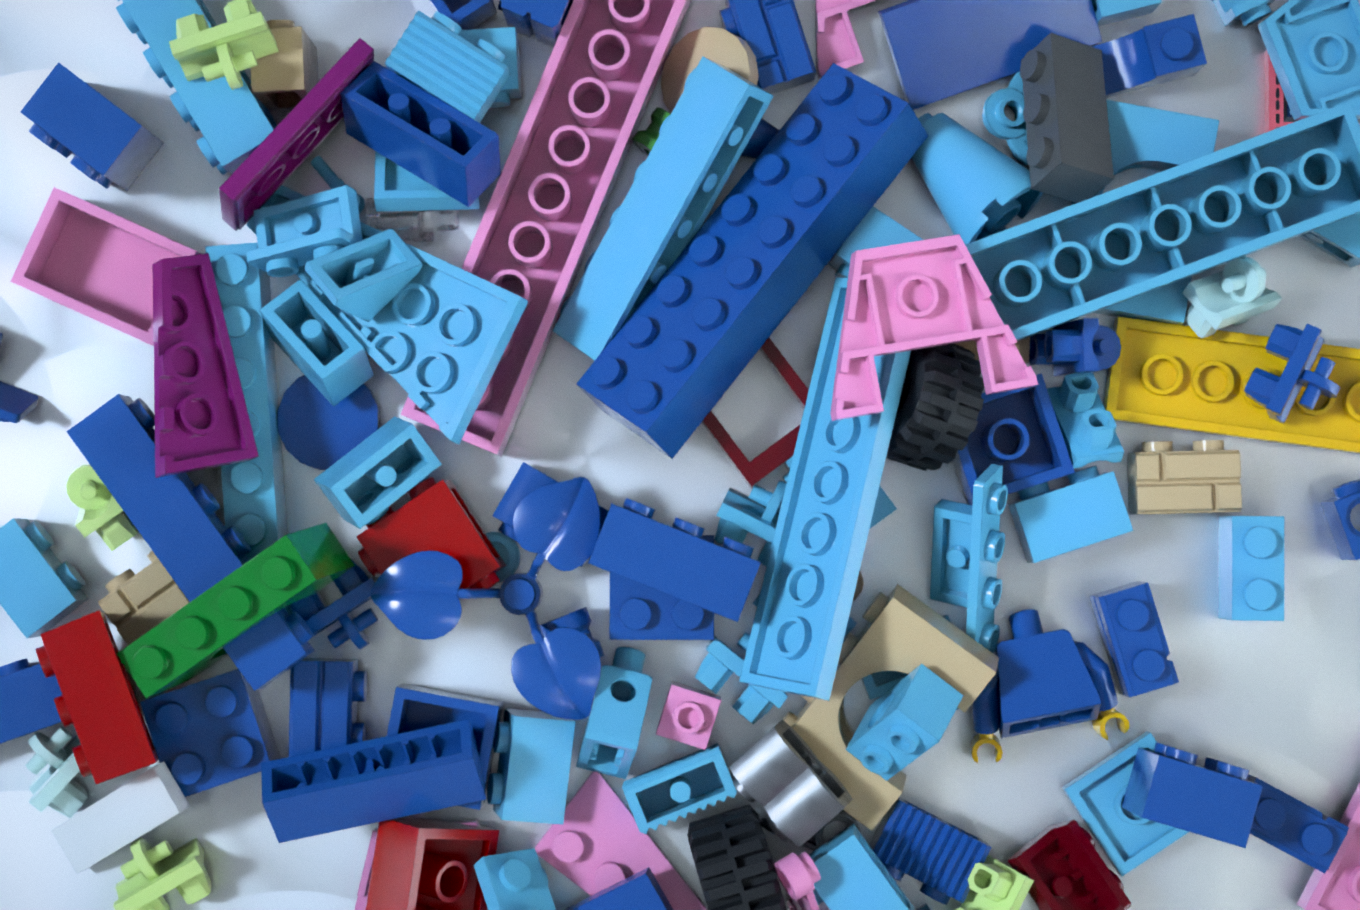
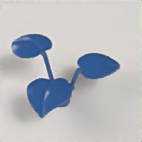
(559, 525)

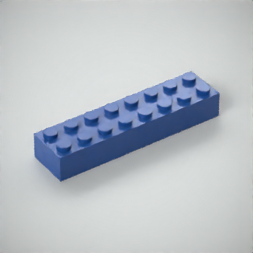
(753, 259)

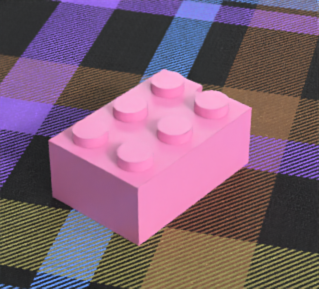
(95, 263)

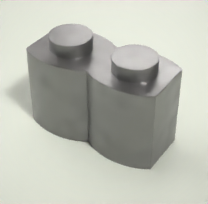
(789, 784)

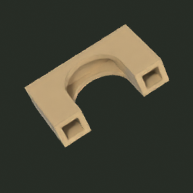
(896, 638)

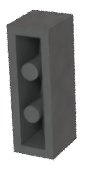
(1066, 119)

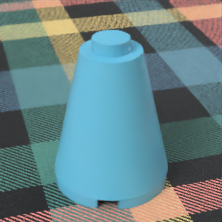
(971, 179)

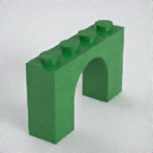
(268, 582)

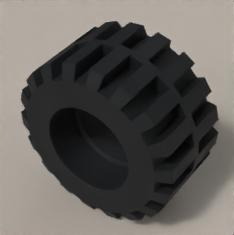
(936, 406)
(735, 862)

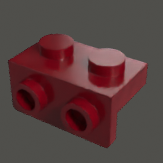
(1069, 871)

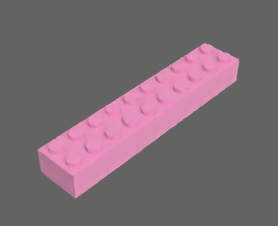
(561, 183)

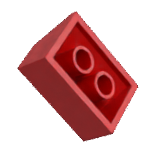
(96, 698)
(428, 865)

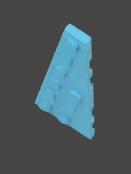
(435, 335)

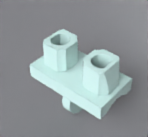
(1228, 297)
(56, 783)

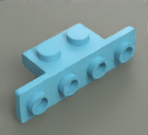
(967, 555)

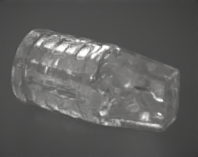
(412, 224)

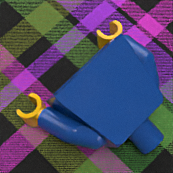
(1042, 686)

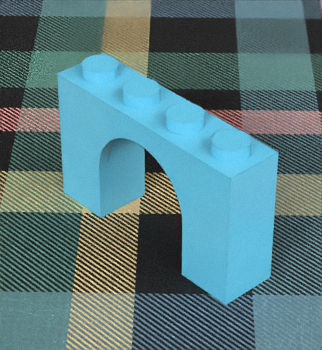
(1156, 141)

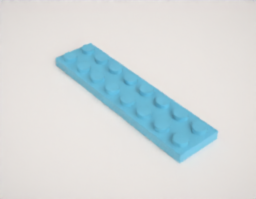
(821, 527)

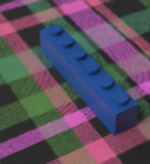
(183, 530)

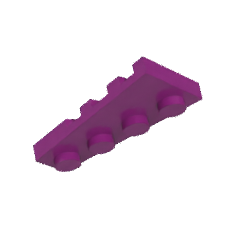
(196, 378)

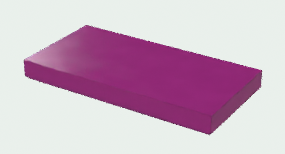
(291, 140)

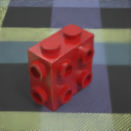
(432, 522)

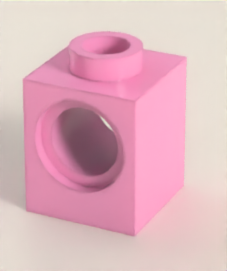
(688, 715)

